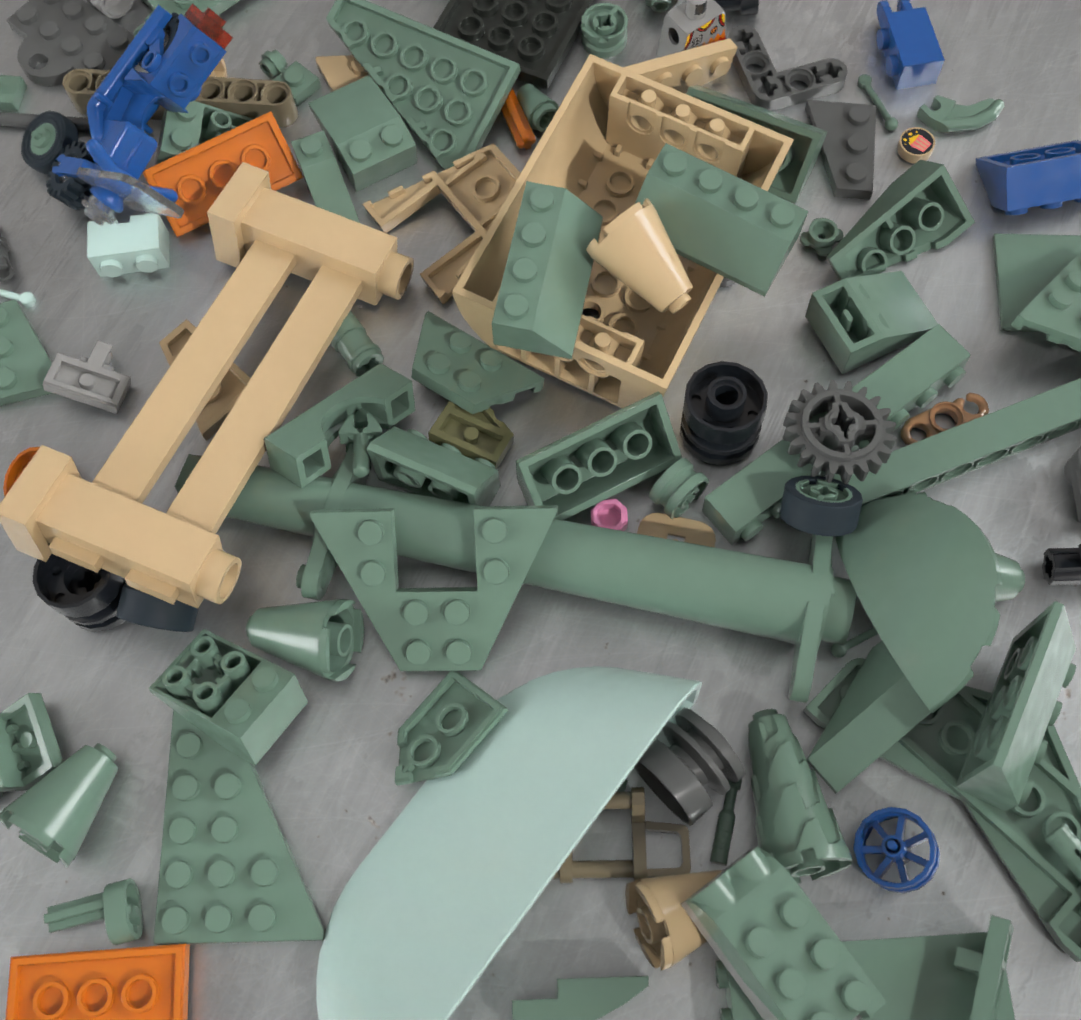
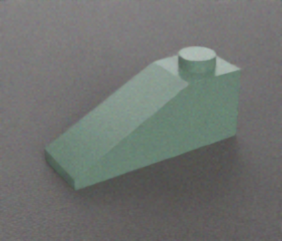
(323, 175)

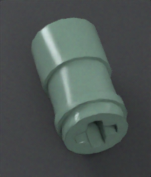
(356, 346)

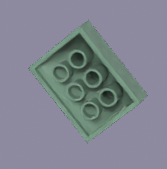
(1020, 711)

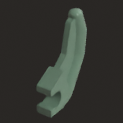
(956, 118)

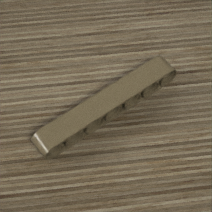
(237, 95)

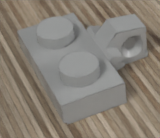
(89, 379)

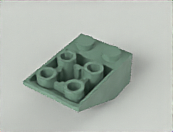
(186, 130)
(867, 317)
(231, 695)

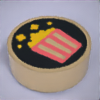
(915, 145)

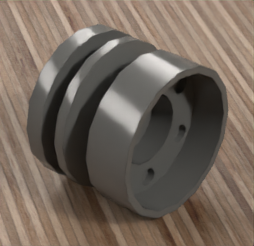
(694, 759)

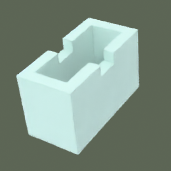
(128, 246)

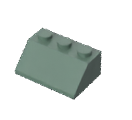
(432, 470)

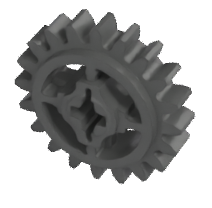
(847, 422)

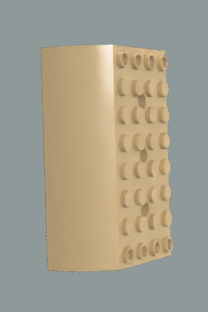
(601, 153)

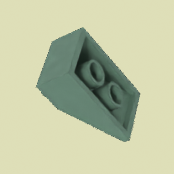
(365, 132)

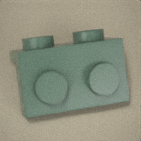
(26, 744)

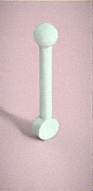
(26, 298)

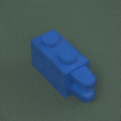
(908, 45)

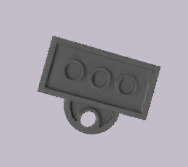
(66, 38)

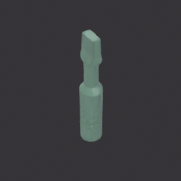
(725, 826)

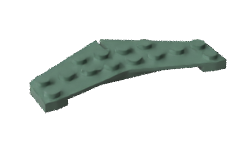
(936, 755)

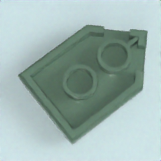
(445, 729)

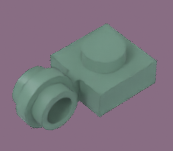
(300, 80)

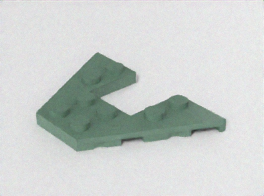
(436, 625)

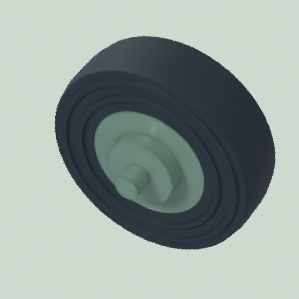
(46, 139)

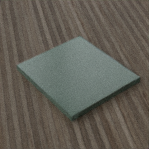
(1026, 267)

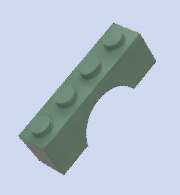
(302, 445)

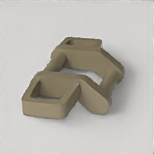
(638, 866)

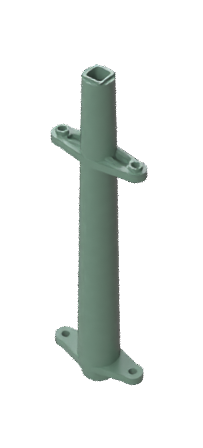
(604, 564)

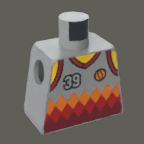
(691, 26)

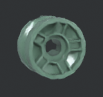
(604, 30)
(678, 488)

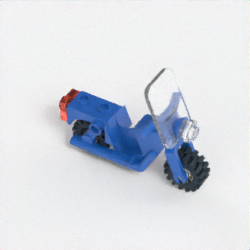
(106, 169)

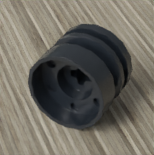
(79, 593)

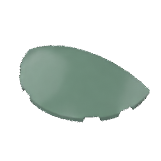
(926, 588)

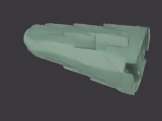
(789, 803)

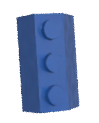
(1032, 177)

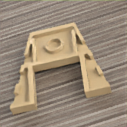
(473, 187)

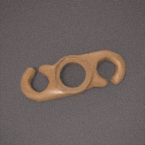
(926, 419)

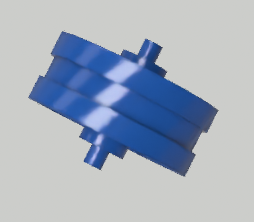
(896, 849)

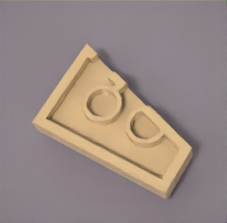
(224, 395)

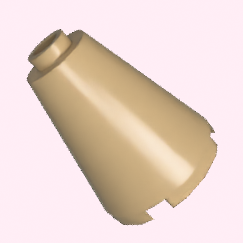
(643, 258)
(664, 926)

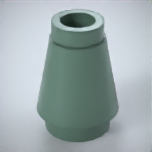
(537, 107)

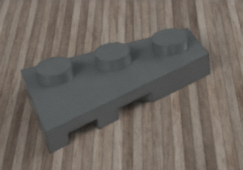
(847, 146)

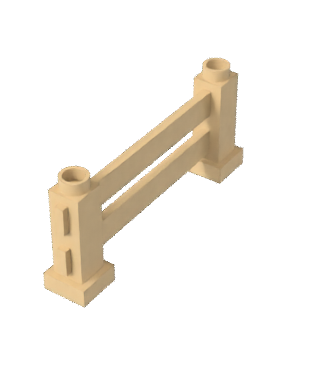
(178, 550)

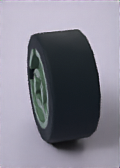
(821, 506)
(155, 613)

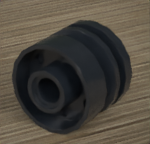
(723, 412)

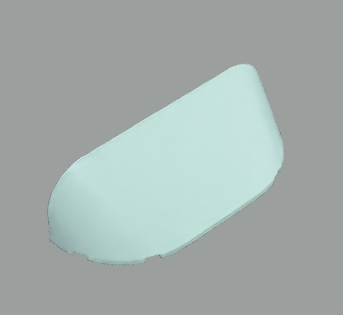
(486, 842)

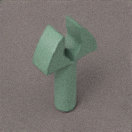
(360, 442)

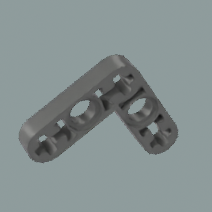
(779, 82)

